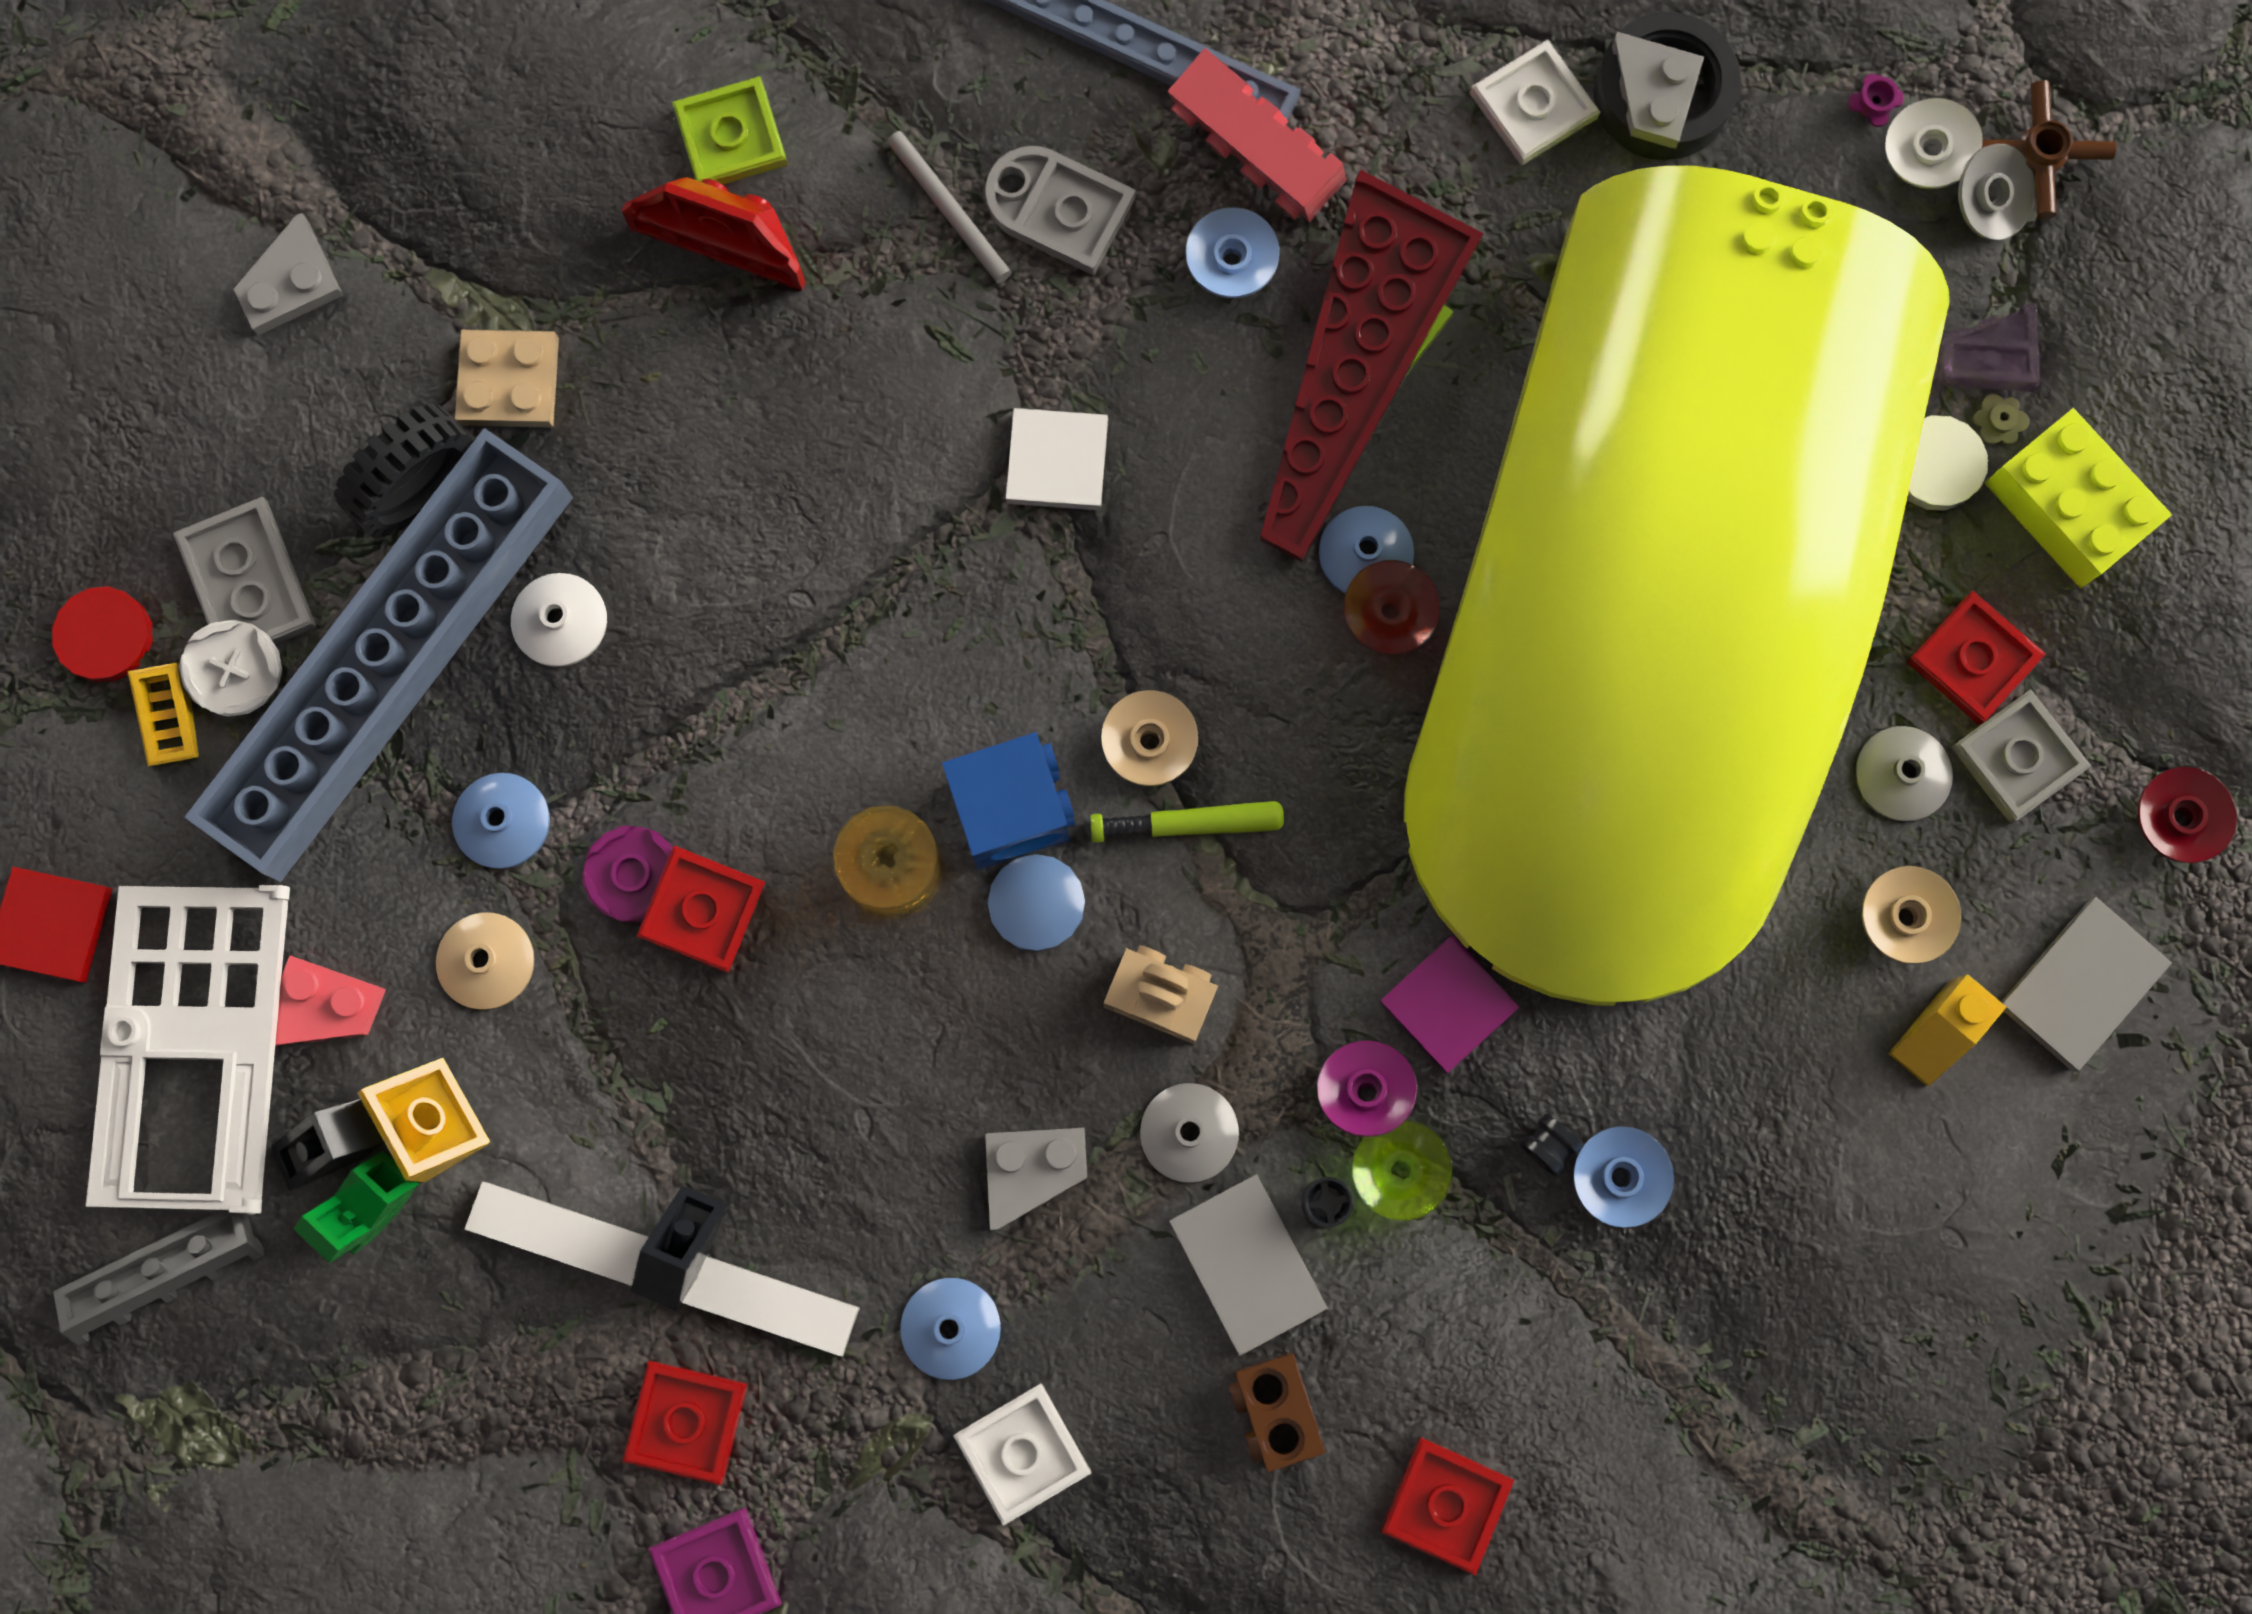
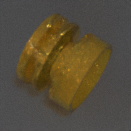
(883, 890)

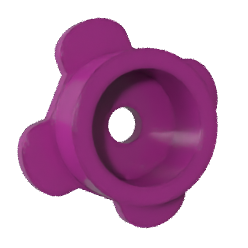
(1882, 89)

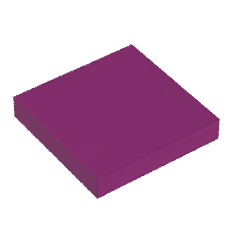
(1449, 1004)
(716, 1569)

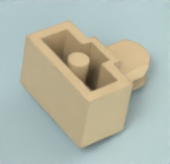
(1161, 994)

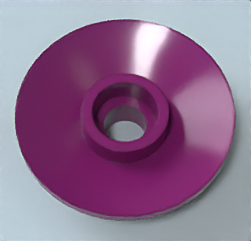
(1367, 1066)

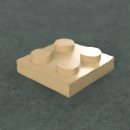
(507, 378)

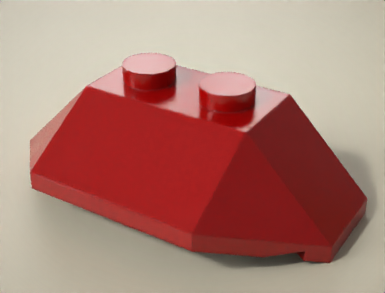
(717, 226)

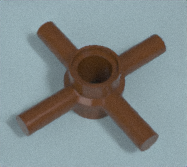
(2058, 142)

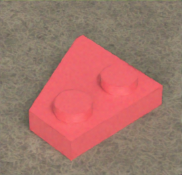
(323, 1004)

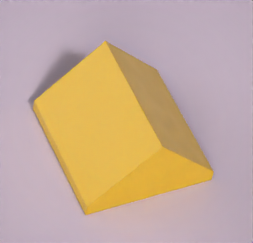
(424, 1120)

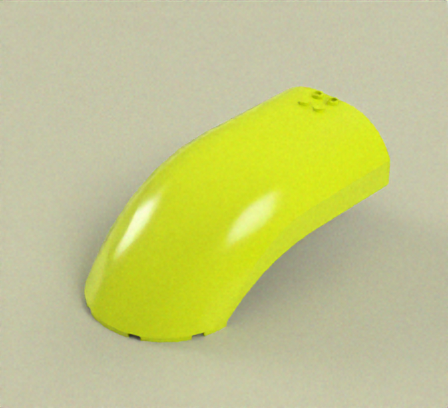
(1673, 580)

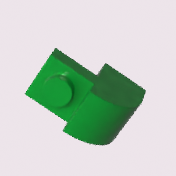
(358, 1210)

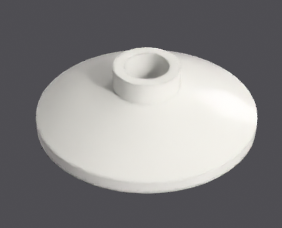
(1932, 123)
(573, 635)

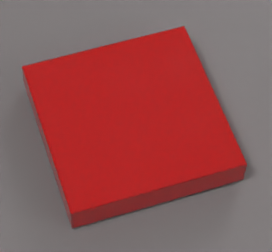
(1976, 658)
(700, 909)
(51, 923)
(685, 1422)
(1447, 1505)

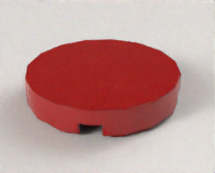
(102, 634)

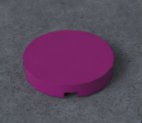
(625, 871)

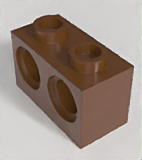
(1289, 1407)

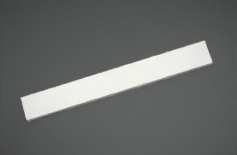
(615, 1253)

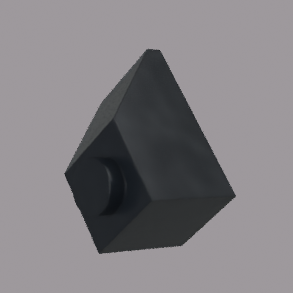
(326, 1143)
(677, 1248)

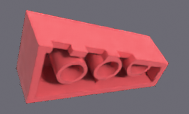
(1256, 136)

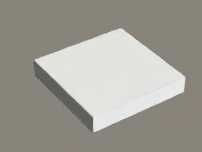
(1534, 102)
(1057, 459)
(1022, 1454)

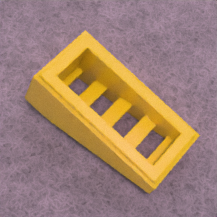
(143, 701)

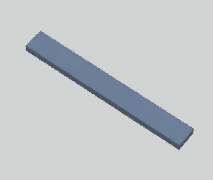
(1139, 43)

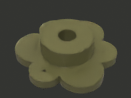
(1992, 427)

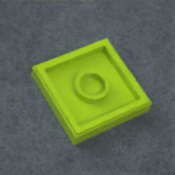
(730, 132)

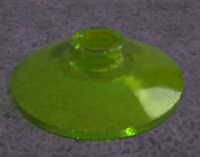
(1428, 1172)

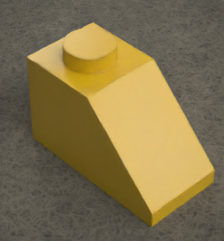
(1947, 1029)

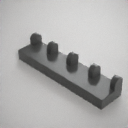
(154, 1273)

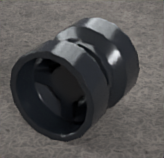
(1331, 1207)

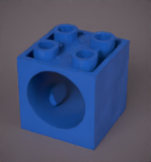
(1009, 800)

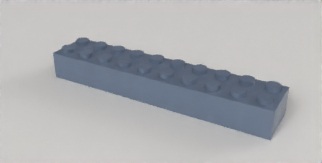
(380, 656)

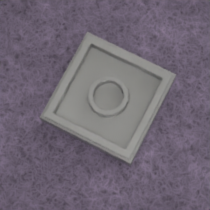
(2020, 756)

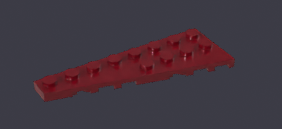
(1379, 306)

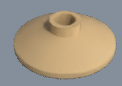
(1149, 714)
(1933, 909)
(507, 968)

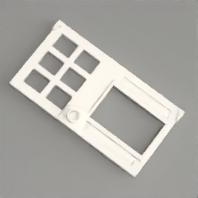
(215, 1032)

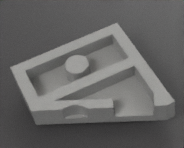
(1656, 87)
(287, 279)
(1031, 1169)

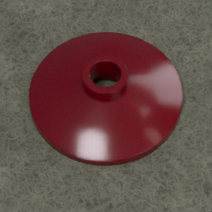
(2208, 812)

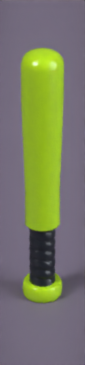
(1194, 821)

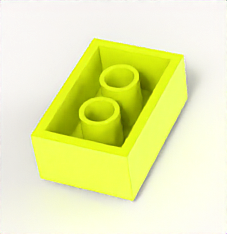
(2077, 498)

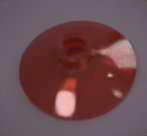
(1394, 584)

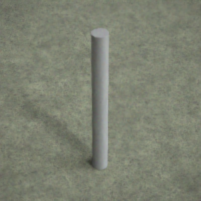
(949, 207)

